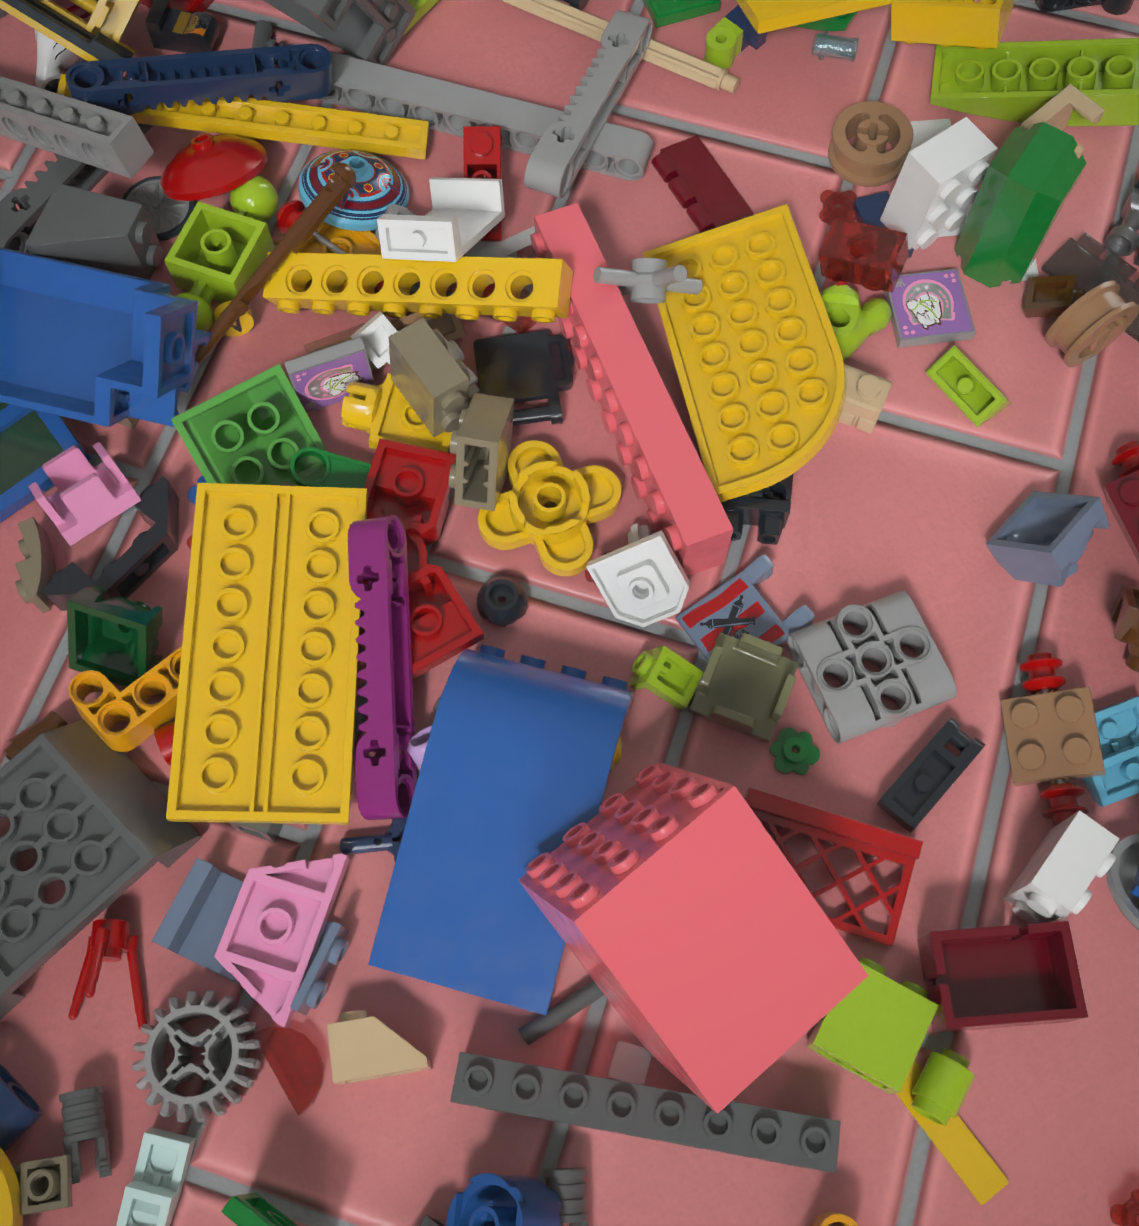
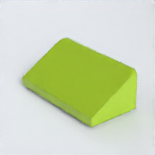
(967, 387)

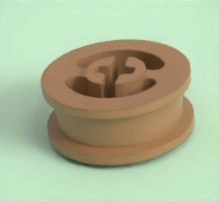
(873, 126)
(1091, 323)

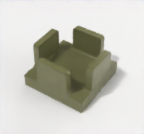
(745, 685)

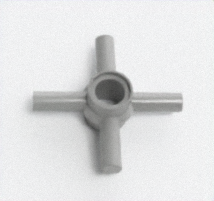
(649, 280)

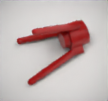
(107, 944)

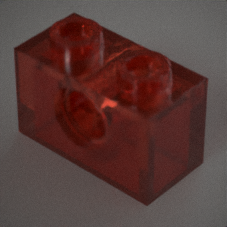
(849, 240)

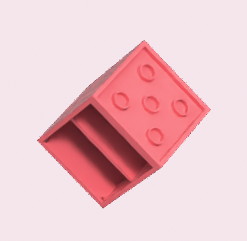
(694, 928)

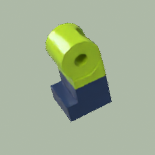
(730, 38)

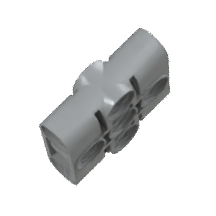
(884, 627)

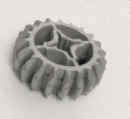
(182, 1070)

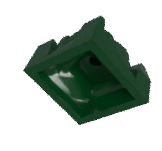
(112, 635)

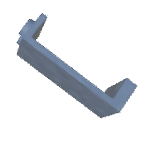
(201, 915)

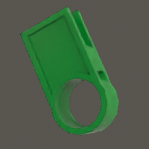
(339, 473)

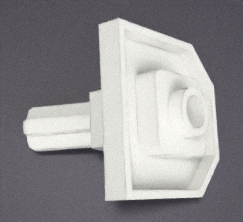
(642, 578)

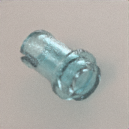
(834, 46)

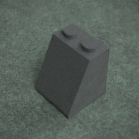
(96, 233)

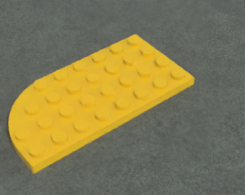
(753, 351)

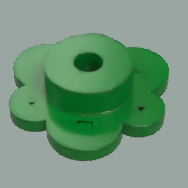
(786, 759)

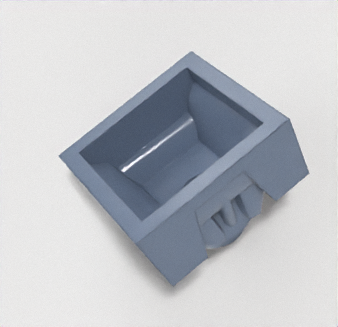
(1047, 536)

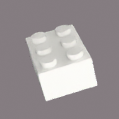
(938, 184)

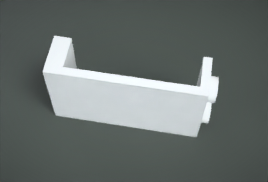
(459, 218)

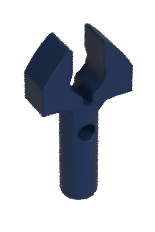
(375, 842)

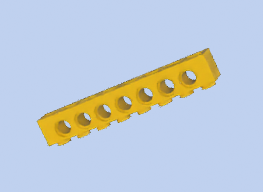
(473, 274)

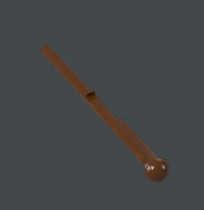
(293, 240)

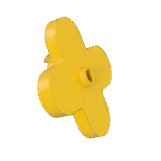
(559, 531)

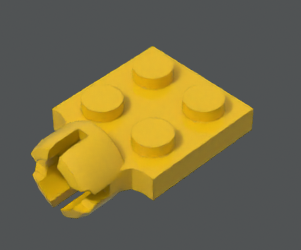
(388, 416)

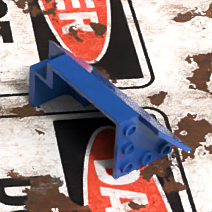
(93, 341)

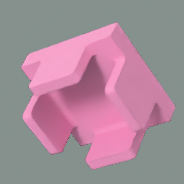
(85, 493)

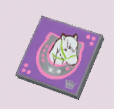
(930, 309)
(325, 374)

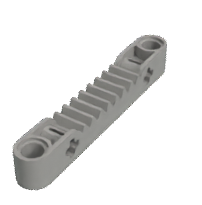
(569, 140)

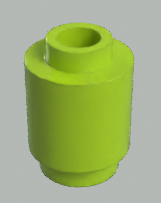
(942, 1086)

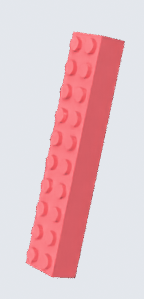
(634, 399)

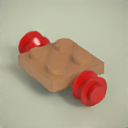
(1052, 736)

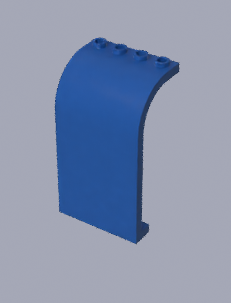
(501, 781)

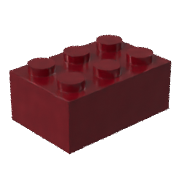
(1000, 982)

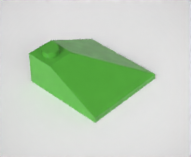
(252, 433)

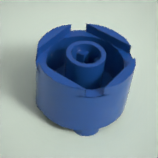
(504, 1202)

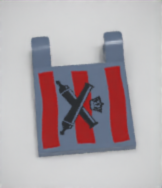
(740, 609)

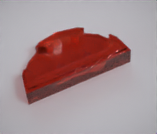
(294, 1063)

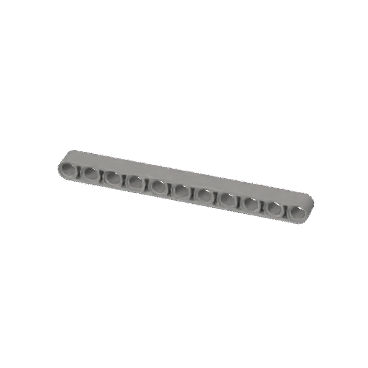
(450, 106)

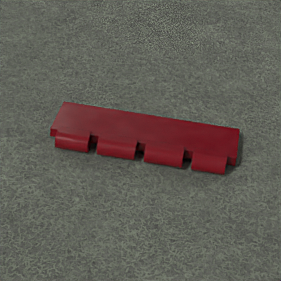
(700, 185)

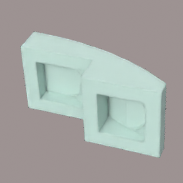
(157, 1179)

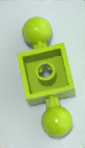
(223, 247)

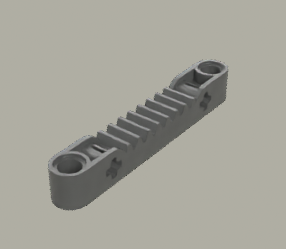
(18, 224)

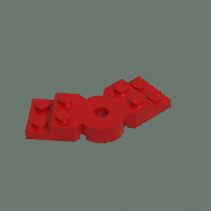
(416, 489)

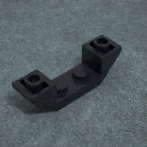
(147, 553)

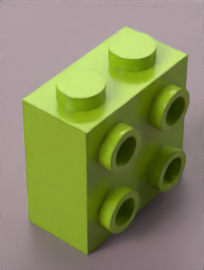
(876, 1029)

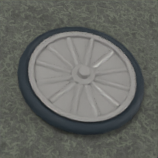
(165, 214)

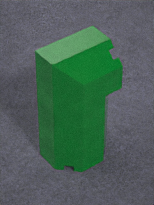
(1018, 204)

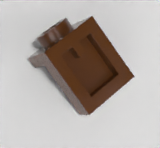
(1050, 295)

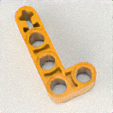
(129, 703)

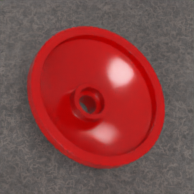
(212, 166)

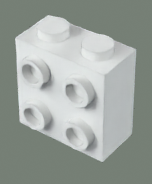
(1062, 870)

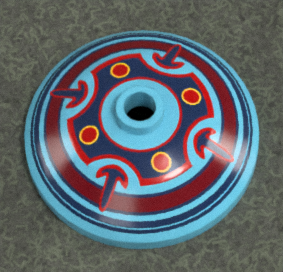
(375, 188)

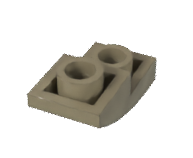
(37, 566)
(45, 1184)

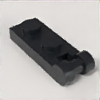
(929, 776)

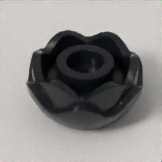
(508, 611)

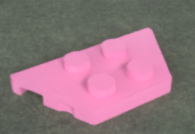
(279, 929)

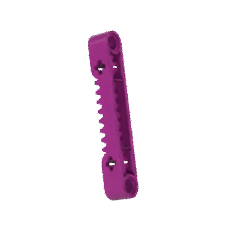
(377, 555)

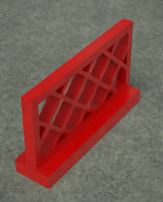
(848, 834)

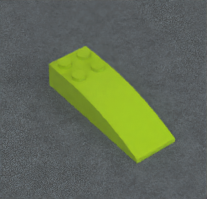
(1027, 74)

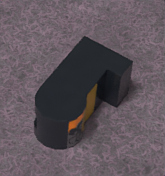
(181, 29)

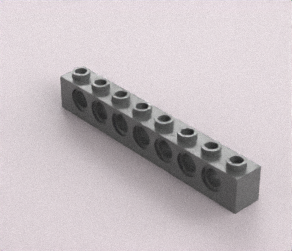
(646, 1112)

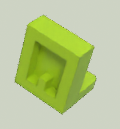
(666, 676)

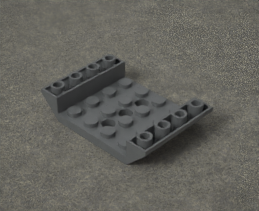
(92, 827)

